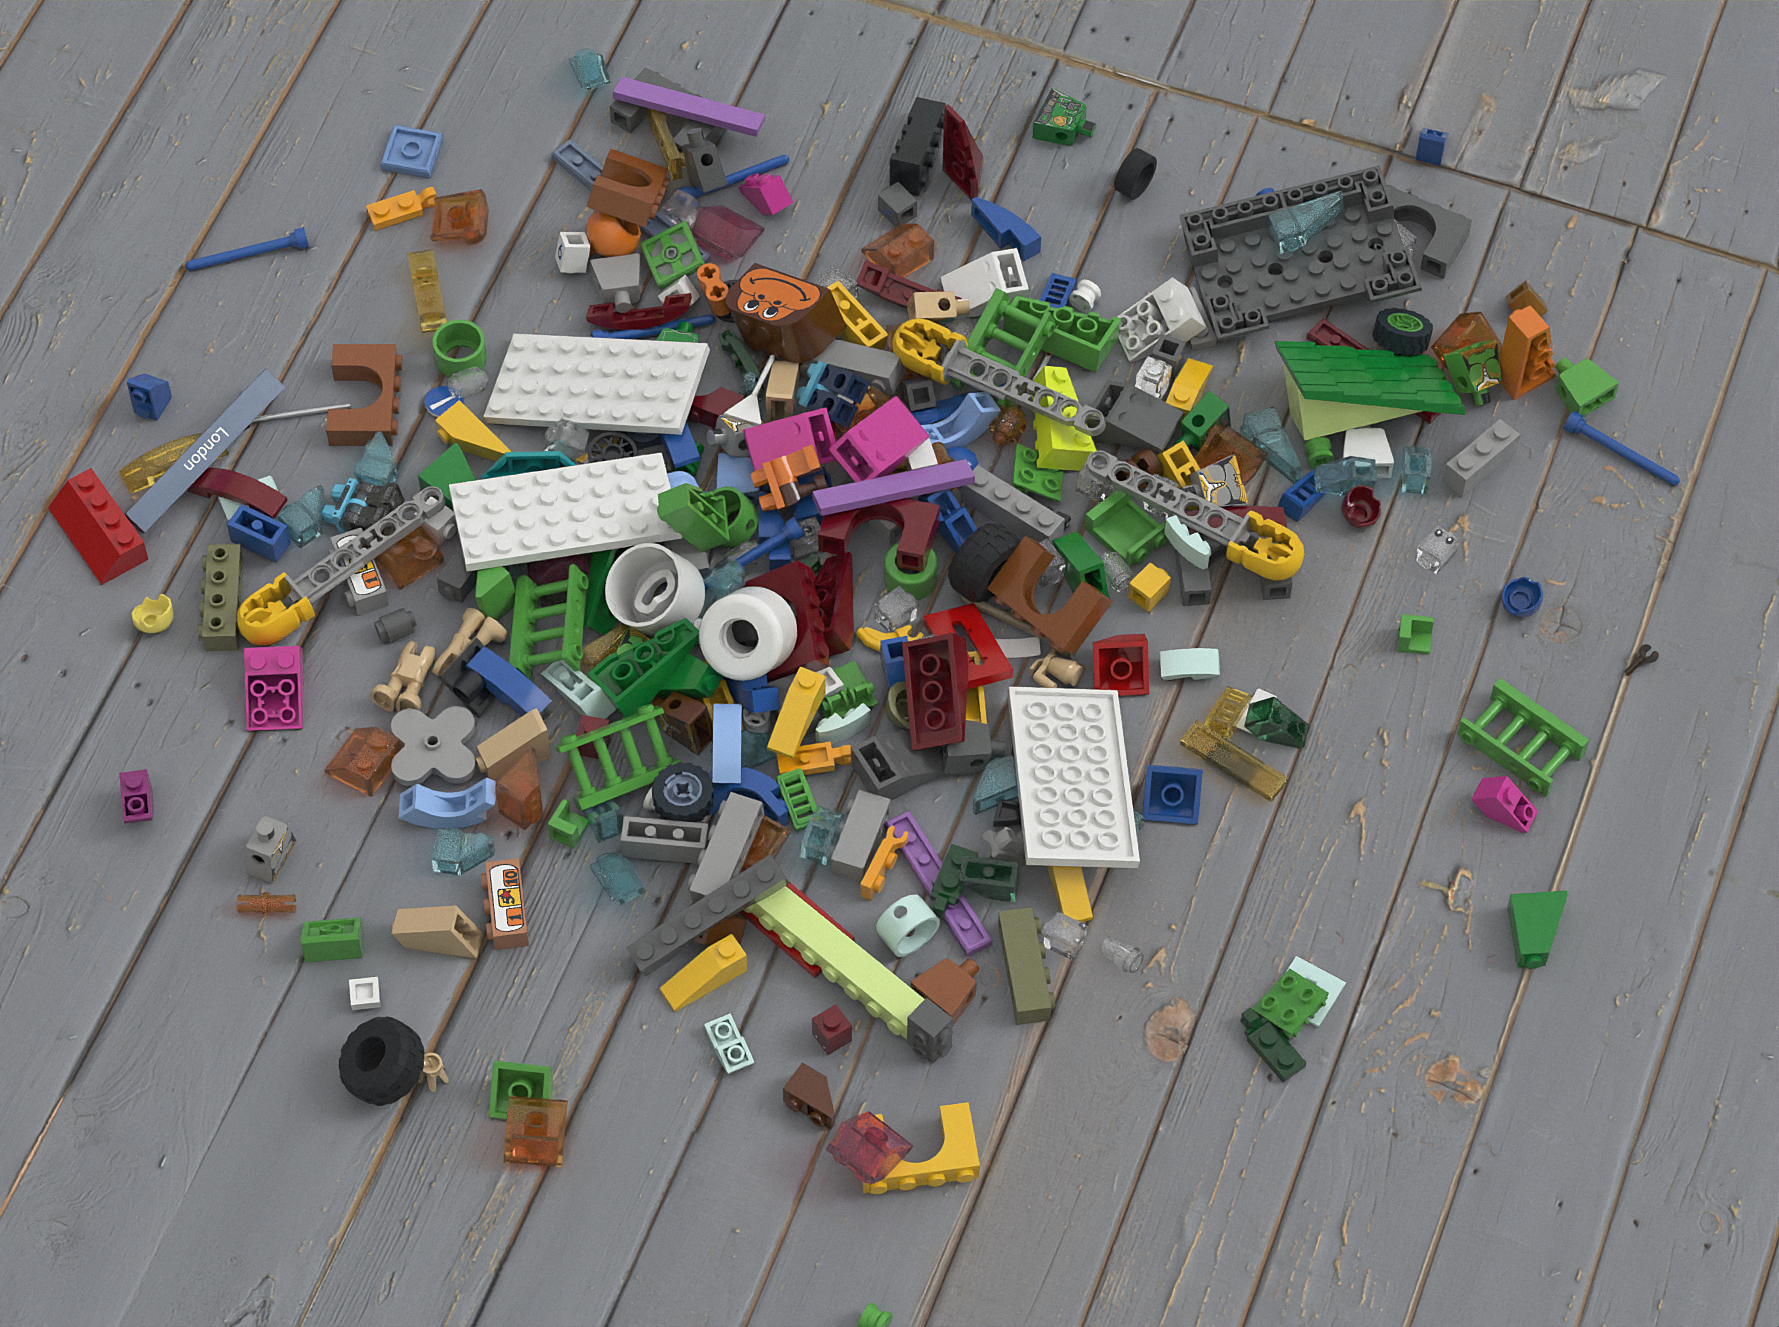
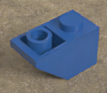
(149, 395)
(892, 660)

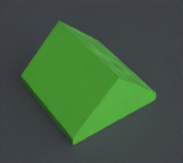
(494, 592)
(332, 939)
(518, 1081)

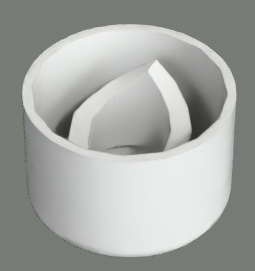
(636, 578)
(774, 627)

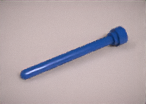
(741, 175)
(296, 239)
(634, 334)
(1576, 424)
(790, 531)

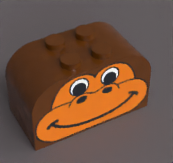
(784, 314)

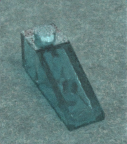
(1300, 223)
(1267, 432)

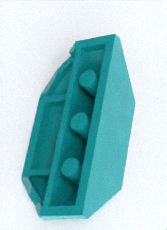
(525, 462)

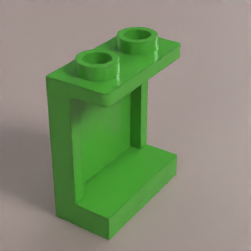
(1125, 528)

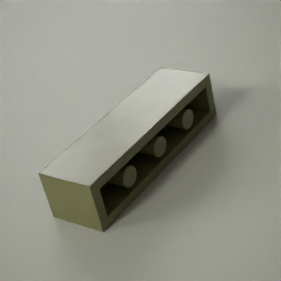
(1025, 966)

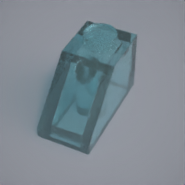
(997, 782)

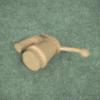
(1063, 669)

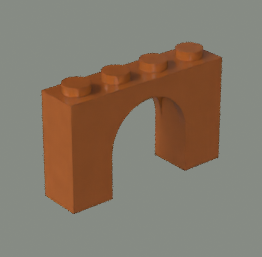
(629, 188)
(375, 365)
(1016, 586)

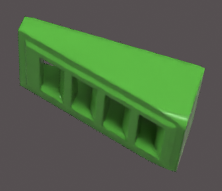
(792, 783)

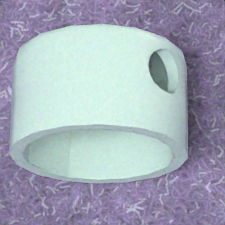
(894, 930)

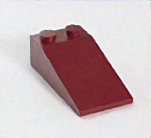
(936, 690)

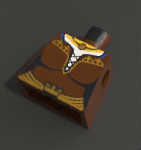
(686, 721)

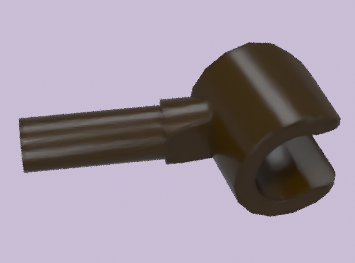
(1642, 658)

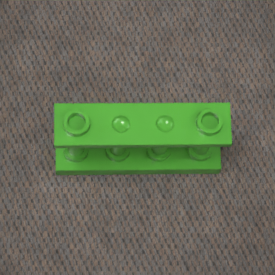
(987, 329)
(527, 615)
(1526, 713)
(614, 784)

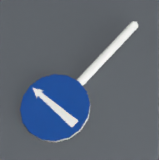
(439, 400)

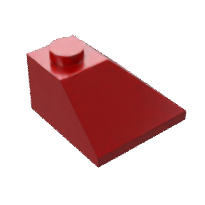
(1122, 664)

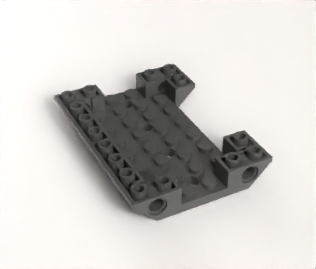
(1237, 247)

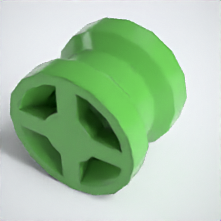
(1318, 451)
(874, 1317)

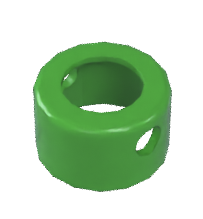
(458, 334)
(738, 501)
(918, 584)

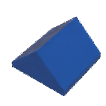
(1172, 794)

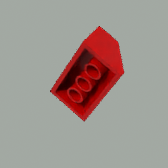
(97, 527)

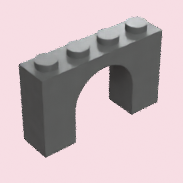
(630, 116)
(1447, 229)
(1196, 583)

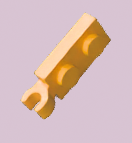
(400, 208)
(815, 758)
(883, 860)

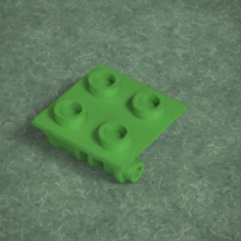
(1038, 480)
(854, 694)
(1291, 1003)

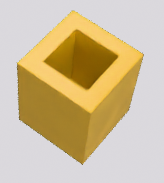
(1149, 587)

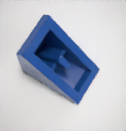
(1431, 146)

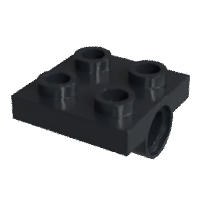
(466, 683)

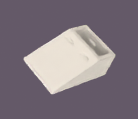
(981, 277)
(1165, 311)

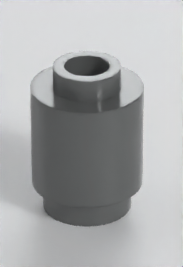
(395, 625)

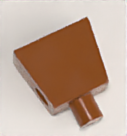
(948, 985)

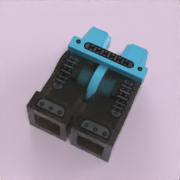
(361, 505)

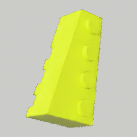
(1059, 444)

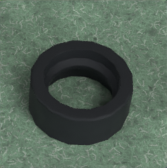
(1135, 173)

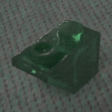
(1276, 723)

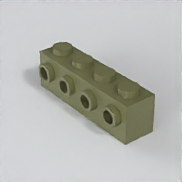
(222, 597)

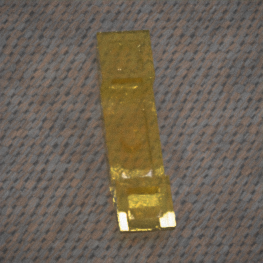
(427, 290)
(154, 463)

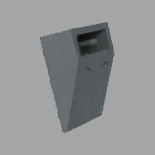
(1134, 417)
(891, 767)

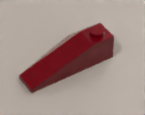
(835, 594)

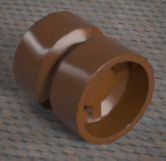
(1145, 461)

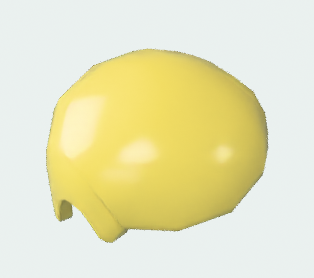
(153, 615)

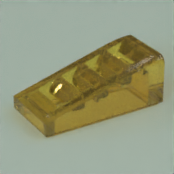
(603, 647)
(1220, 725)

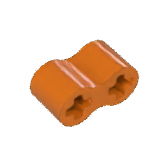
(714, 288)

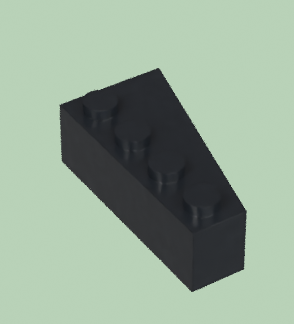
(917, 145)

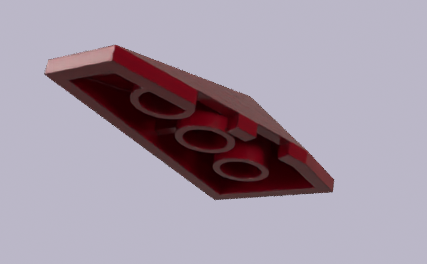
(961, 154)

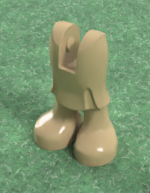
(473, 621)
(408, 673)

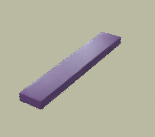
(689, 106)
(893, 487)
(926, 867)

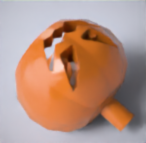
(611, 236)

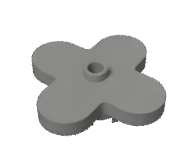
(433, 746)

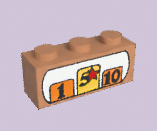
(505, 904)

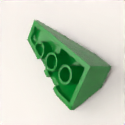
(597, 613)
(640, 672)

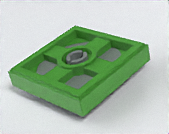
(672, 254)

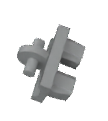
(1005, 845)

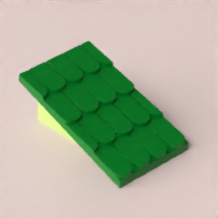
(1351, 388)

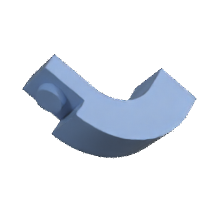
(966, 422)
(727, 743)
(447, 810)

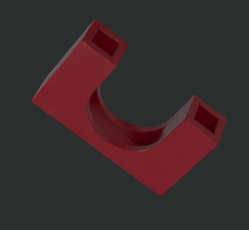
(915, 518)
(796, 586)

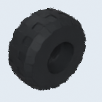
(981, 560)
(398, 1070)

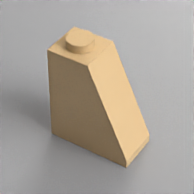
(782, 390)
(507, 746)
(437, 931)

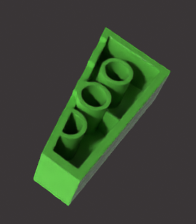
(1077, 336)

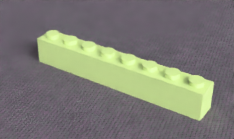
(838, 957)

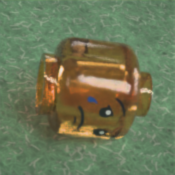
(1008, 425)

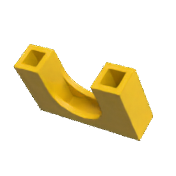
(954, 1162)

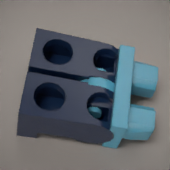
(823, 391)

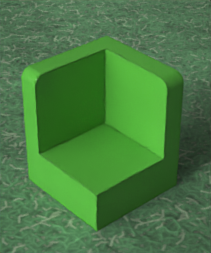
(1415, 634)
(566, 826)

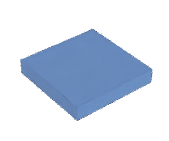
(411, 151)

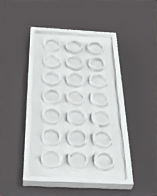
(597, 383)
(561, 511)
(1072, 778)

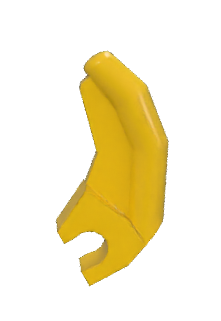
(873, 637)

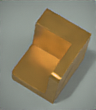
(1523, 297)

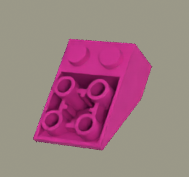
(791, 435)
(879, 442)
(274, 687)

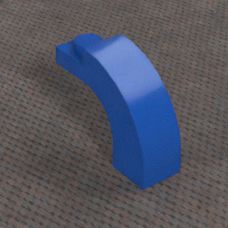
(757, 787)

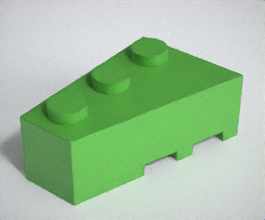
(695, 515)

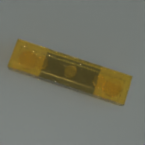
(674, 160)
(1234, 761)

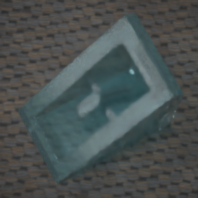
(605, 820)

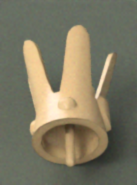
(433, 1067)

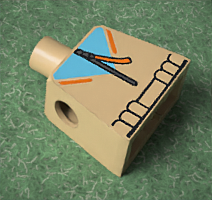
(926, 306)

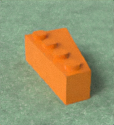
(1526, 353)

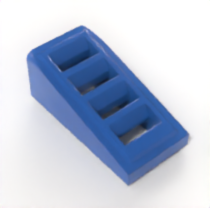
(1071, 282)
(1292, 498)

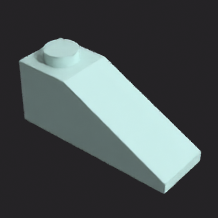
(578, 690)

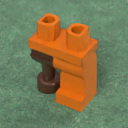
(783, 477)

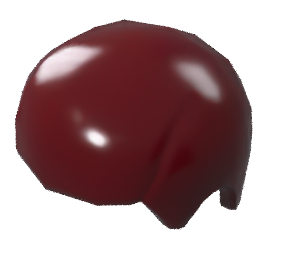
(1361, 507)

